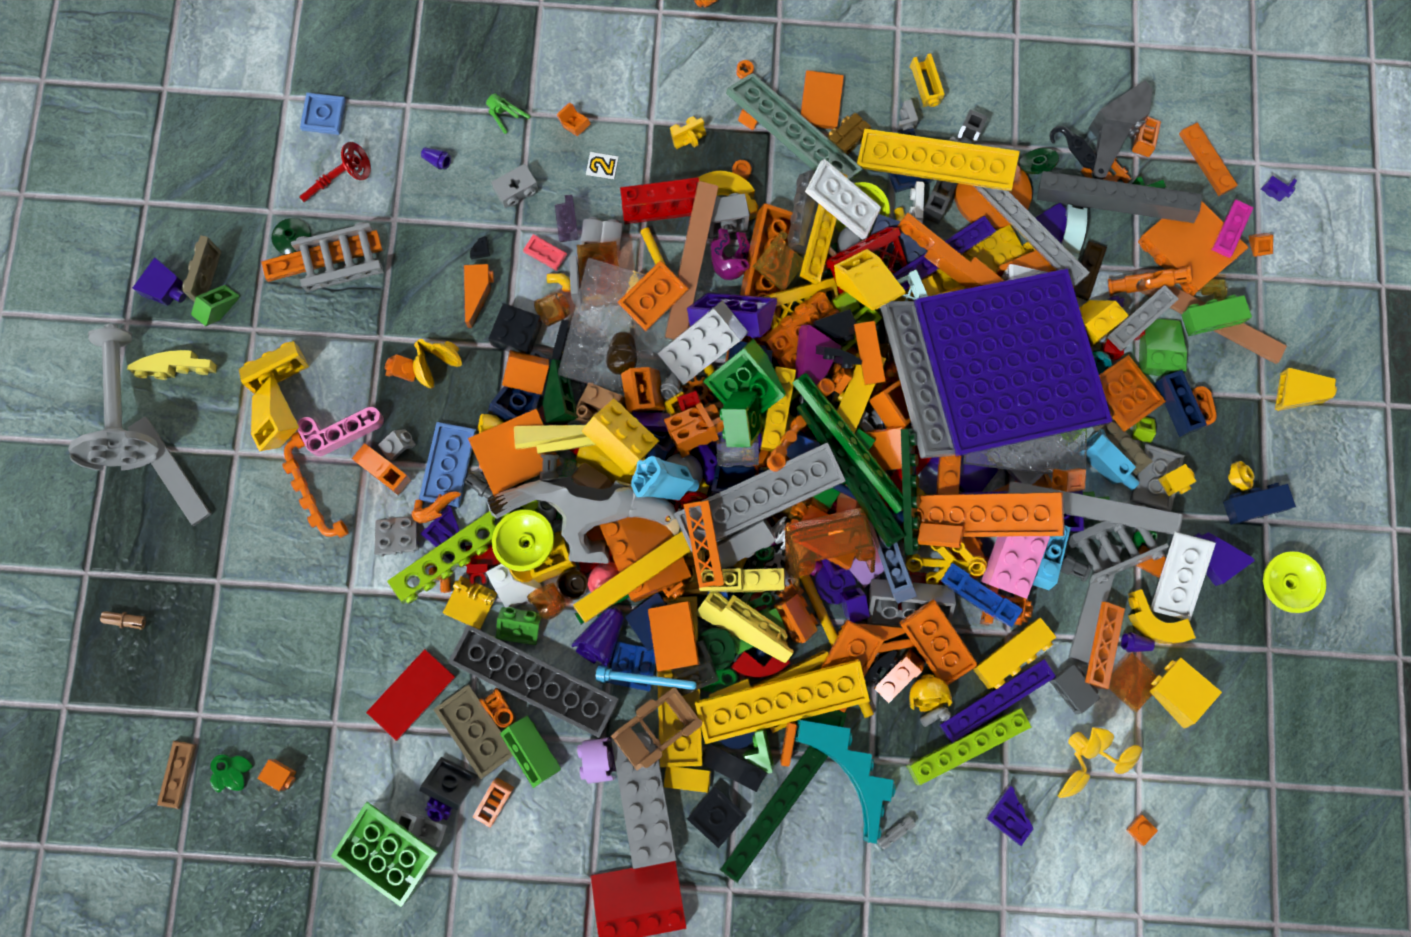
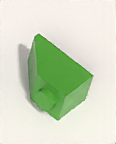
(213, 304)

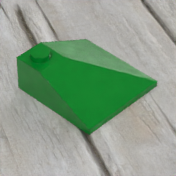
(747, 372)

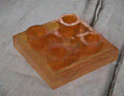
(1132, 682)

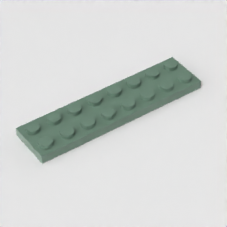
(789, 126)

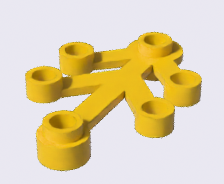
(967, 564)

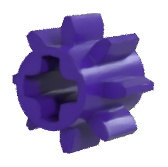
(437, 810)

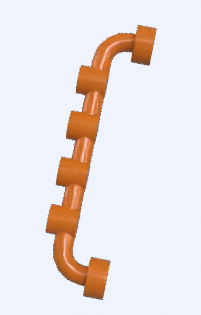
(777, 458)
(308, 501)

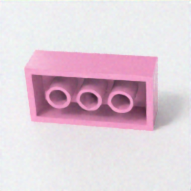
(1015, 563)

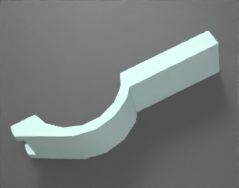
(1075, 229)

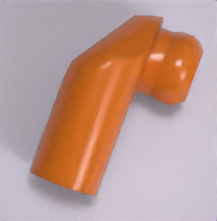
(445, 585)

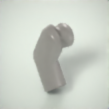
(938, 713)

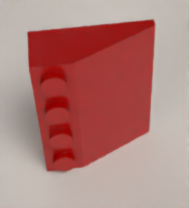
(638, 901)

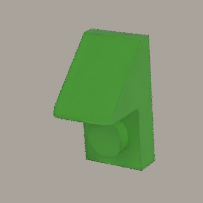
(762, 756)

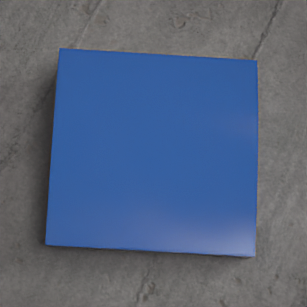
(632, 660)

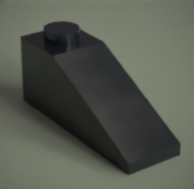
(732, 767)

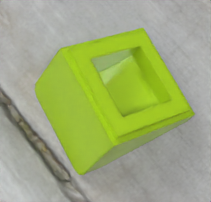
(1144, 430)

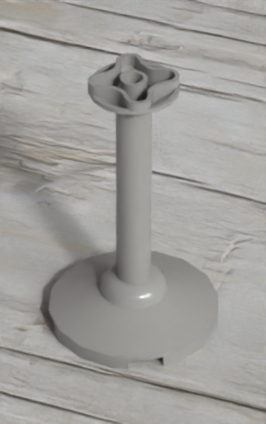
(112, 444)

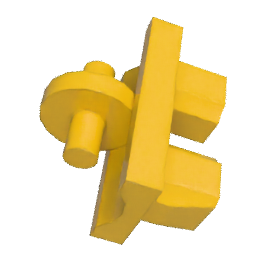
(689, 133)

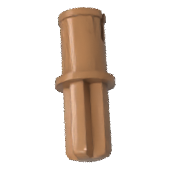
(123, 620)

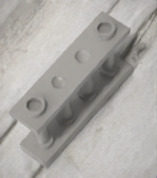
(350, 271)
(1100, 532)

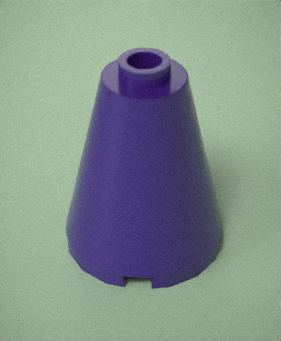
(600, 637)

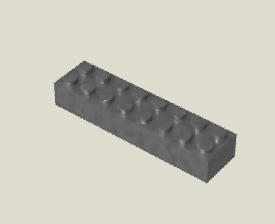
(534, 681)

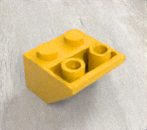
(556, 562)

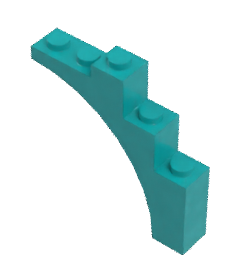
(857, 765)

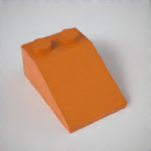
(796, 618)

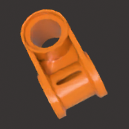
(497, 705)

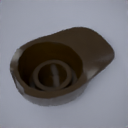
(621, 353)

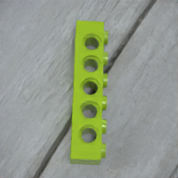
(968, 746)

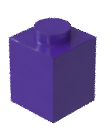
(855, 605)

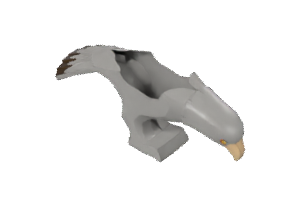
(585, 508)

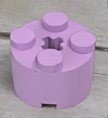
(597, 760)

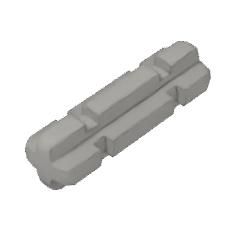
(896, 832)

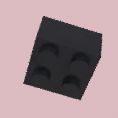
(515, 329)

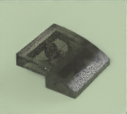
(701, 674)

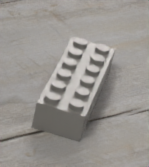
(644, 808)

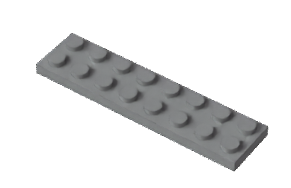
(917, 379)
(766, 494)

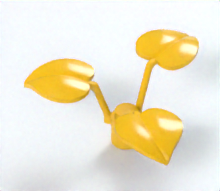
(1097, 743)

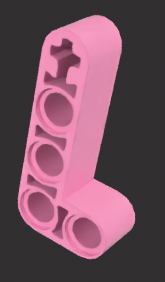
(342, 427)

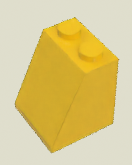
(1101, 318)
(1184, 692)

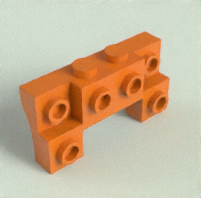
(784, 337)

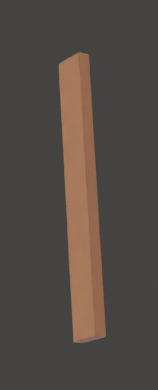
(692, 256)
(1240, 334)

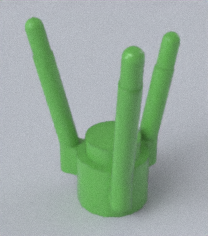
(499, 105)

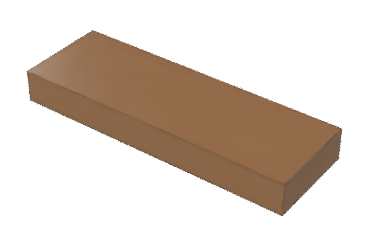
(176, 774)

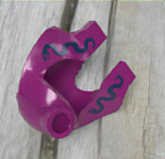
(729, 267)

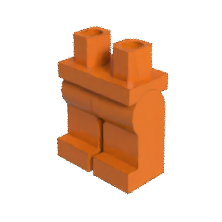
(694, 427)

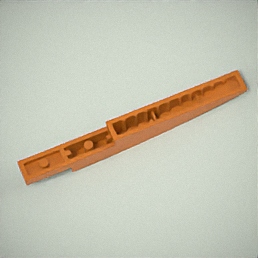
(946, 258)

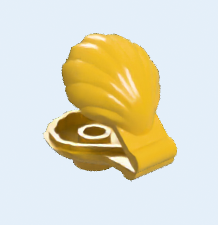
(446, 352)

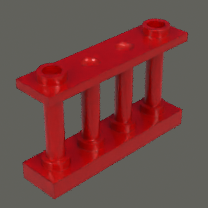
(658, 200)

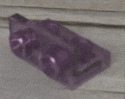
(566, 220)

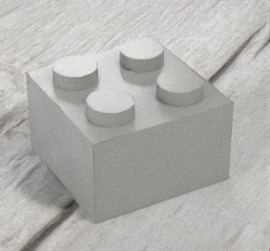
(729, 214)

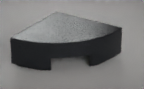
(480, 249)

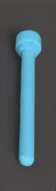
(606, 674)

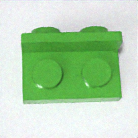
(518, 625)

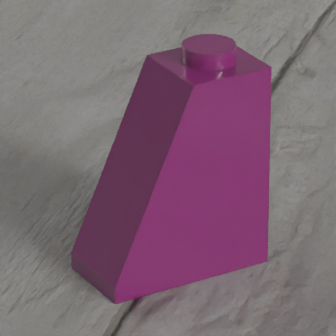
(806, 356)

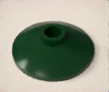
(1039, 160)
(281, 241)

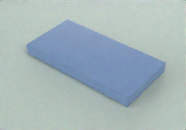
(447, 463)

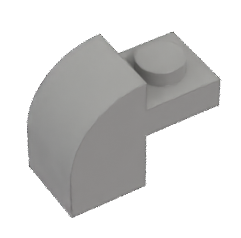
(422, 827)

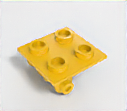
(470, 602)

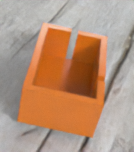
(891, 406)

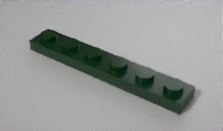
(910, 482)

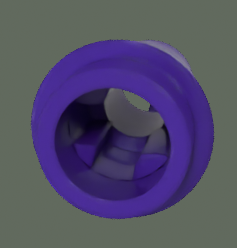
(437, 158)
(1136, 643)

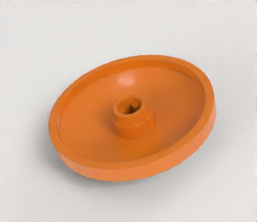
(975, 206)

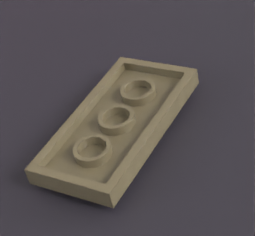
(474, 731)

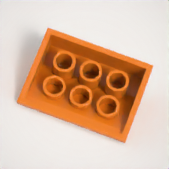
(635, 538)

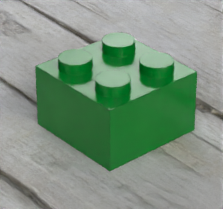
(741, 419)

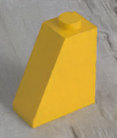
(1303, 389)

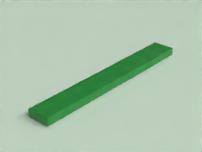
(850, 442)

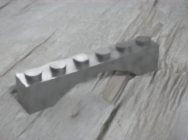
(943, 190)

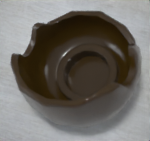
(573, 584)

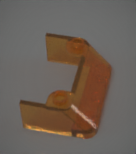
(825, 539)

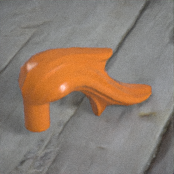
(433, 511)

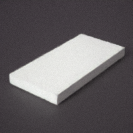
(843, 199)
(1182, 576)

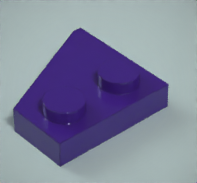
(442, 529)
(1010, 817)

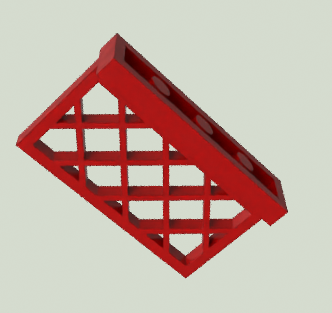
(872, 243)

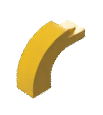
(732, 183)
(1153, 628)

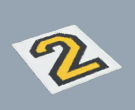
(602, 165)

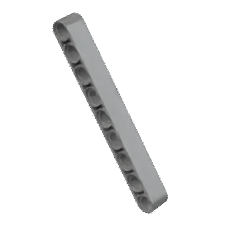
(1110, 511)

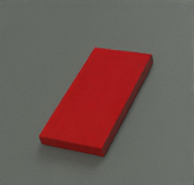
(410, 695)

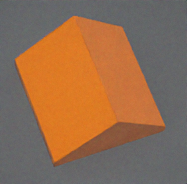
(525, 372)

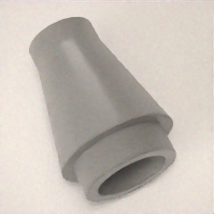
(670, 387)

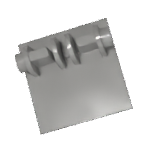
(395, 536)

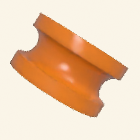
(748, 65)

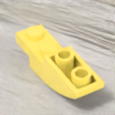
(168, 363)
(746, 580)

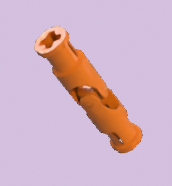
(1152, 280)

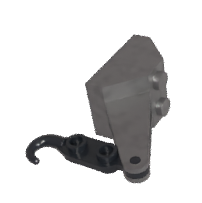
(1112, 127)

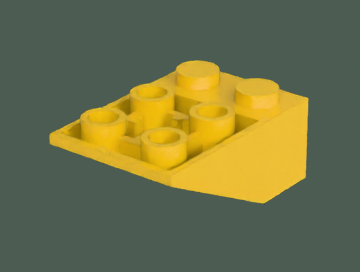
(868, 280)
(271, 417)

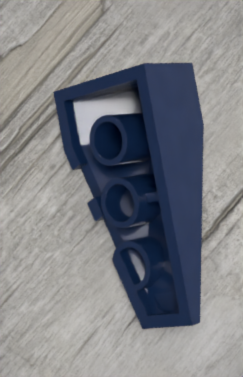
(514, 402)

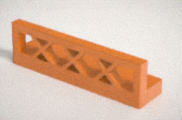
(711, 540)
(1105, 645)

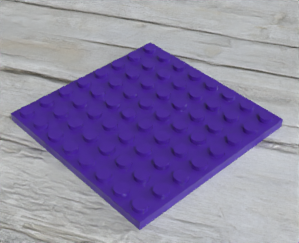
(1012, 362)

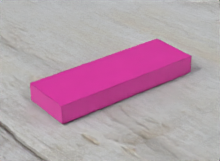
(1232, 228)

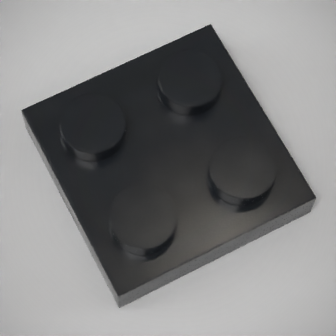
(448, 783)
(716, 817)

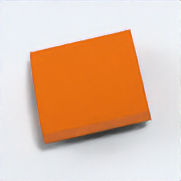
(887, 447)

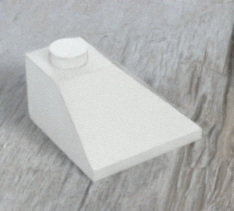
(510, 589)

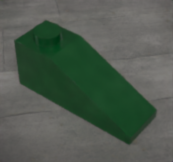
(558, 398)

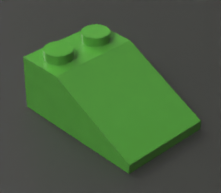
(1163, 348)

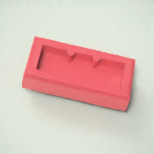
(545, 252)

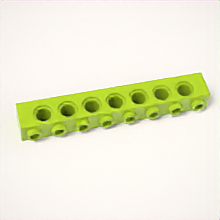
(452, 546)

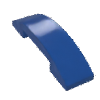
(981, 596)

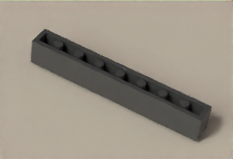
(1119, 197)

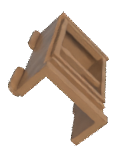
(632, 745)

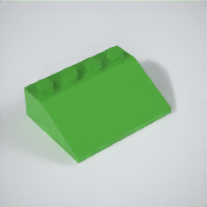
(384, 854)

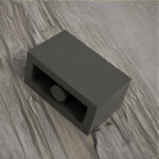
(1073, 689)

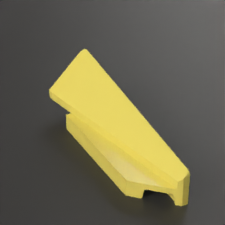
(551, 437)
(745, 624)

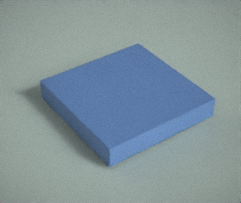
(323, 113)

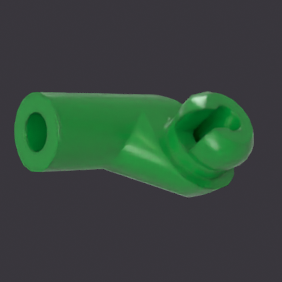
(1138, 539)

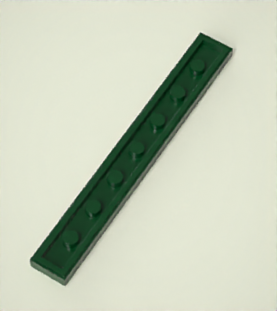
(855, 480)
(773, 813)

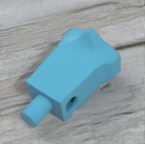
(1110, 460)
(662, 479)

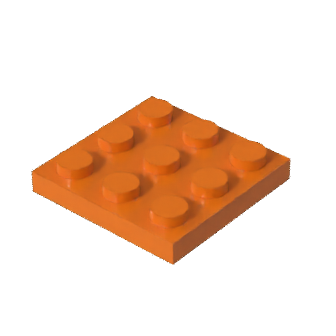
(1129, 393)

